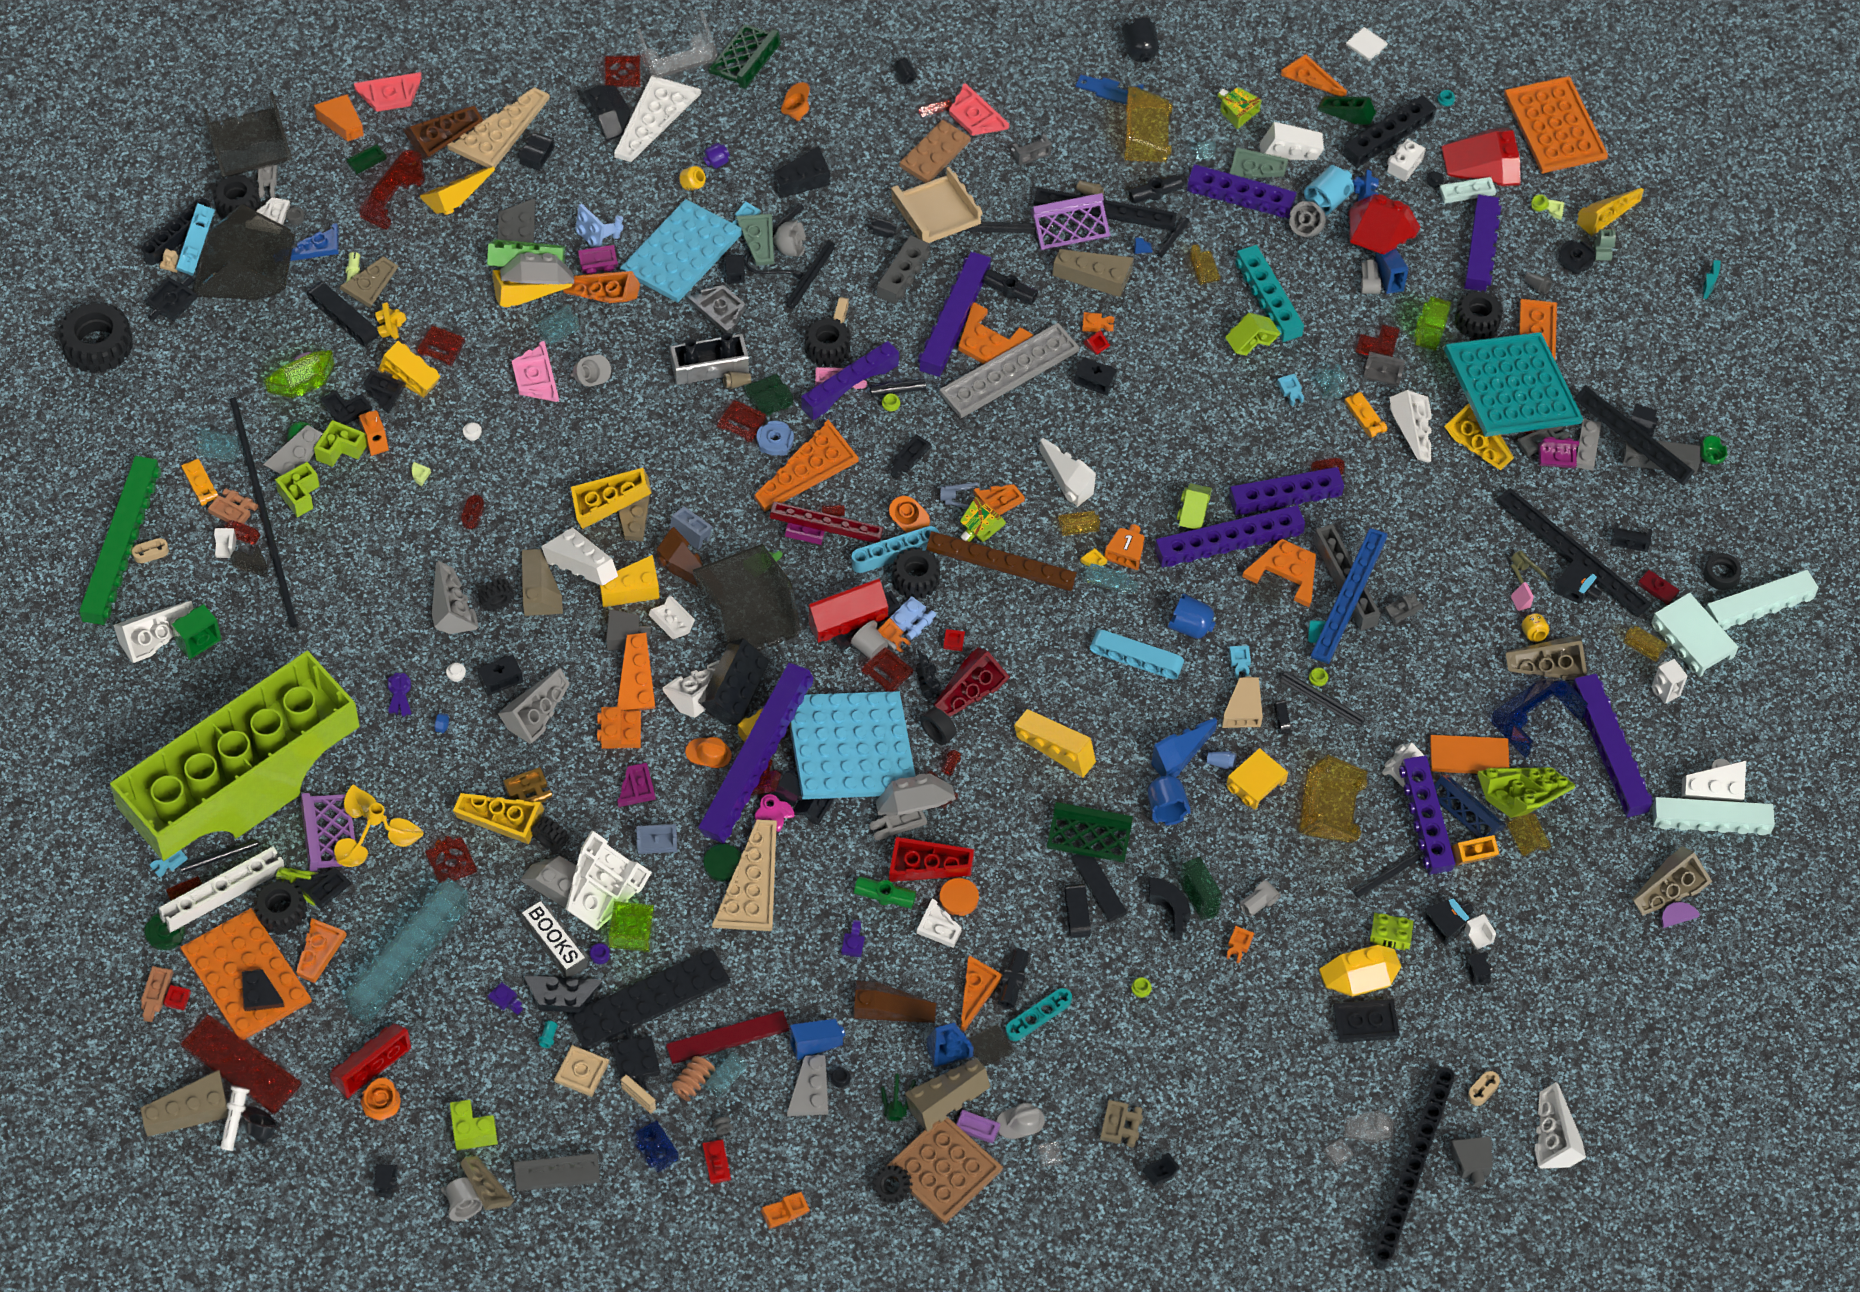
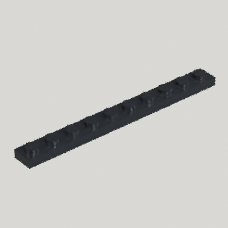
(1571, 549)

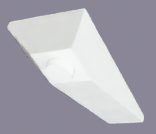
(1412, 415)
(1073, 476)
(688, 691)
(1558, 1137)

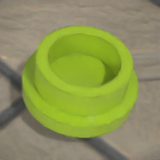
(1539, 203)
(891, 402)
(1318, 677)
(1141, 987)

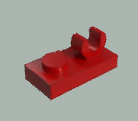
(716, 1161)

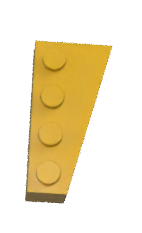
(608, 495)
(1057, 742)
(500, 815)

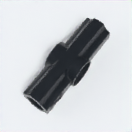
(1155, 188)
(1010, 286)
(1013, 978)

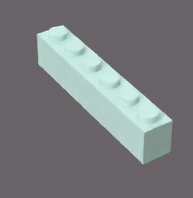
(1763, 600)
(1713, 815)

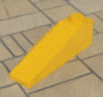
(450, 196)
(1605, 211)
(515, 293)

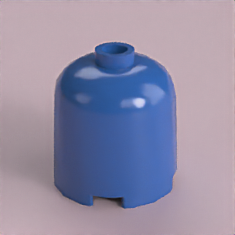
(1192, 617)
(1168, 800)

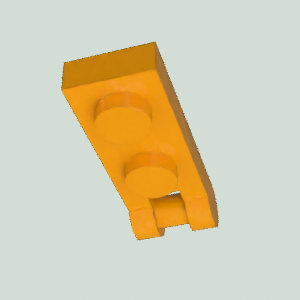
(1365, 415)
(199, 481)

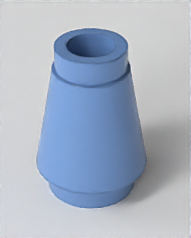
(1222, 759)

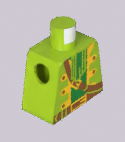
(1238, 106)
(980, 521)

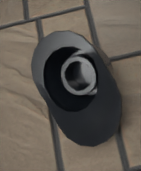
(259, 1124)

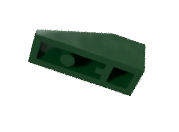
(1351, 109)

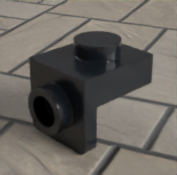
(1161, 1170)

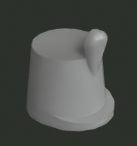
(870, 641)
(462, 1199)

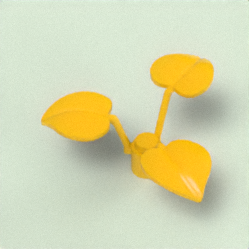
(360, 803)

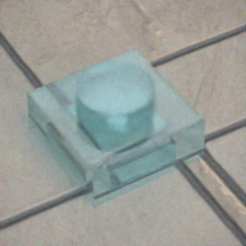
(1205, 150)

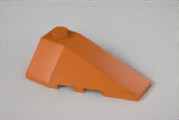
(606, 287)

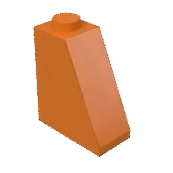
(340, 117)

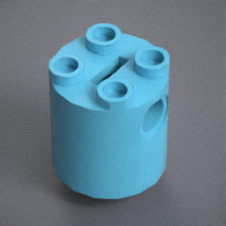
(1330, 188)

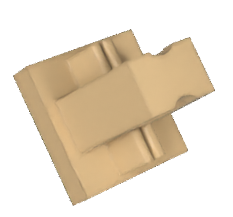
(169, 260)

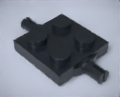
(171, 299)
(636, 1058)

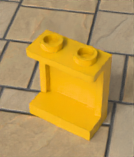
(1256, 778)

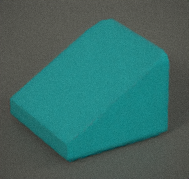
(1314, 630)

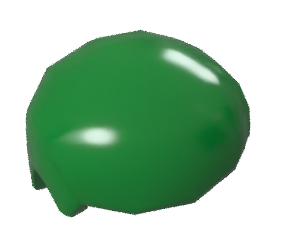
(1712, 450)

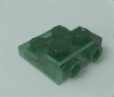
(769, 395)

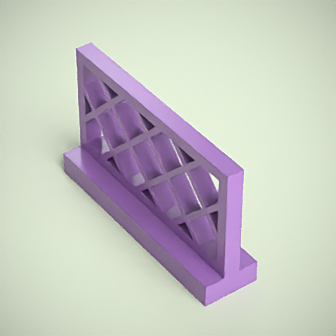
(1065, 207)
(311, 828)

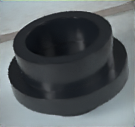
(1435, 179)
(840, 1078)

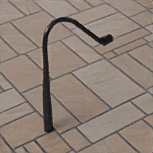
(788, 217)

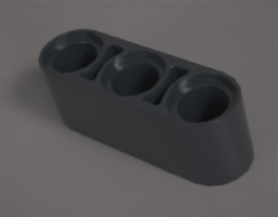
(1077, 911)

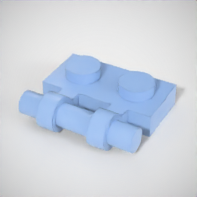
(909, 613)

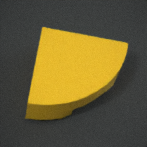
(1094, 557)

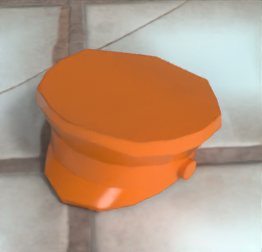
(380, 1099)

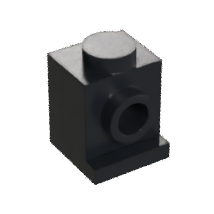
(1479, 969)
(385, 1180)

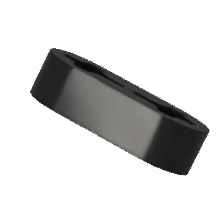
(1282, 717)

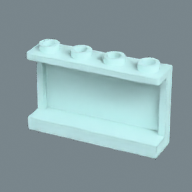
(1693, 634)

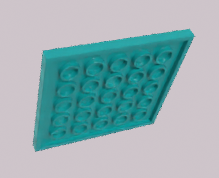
(1513, 384)

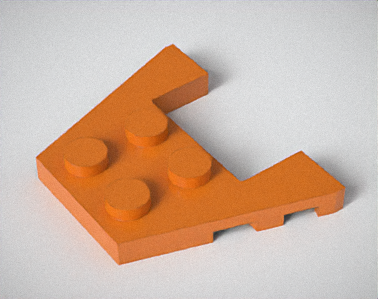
(983, 342)
(1290, 563)

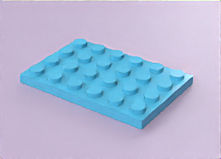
(682, 250)

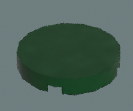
(721, 862)
(160, 937)

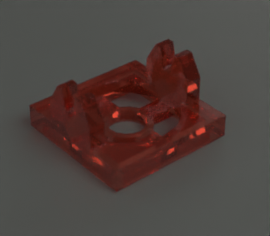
(632, 82)
(459, 870)

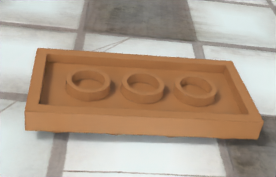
(934, 151)

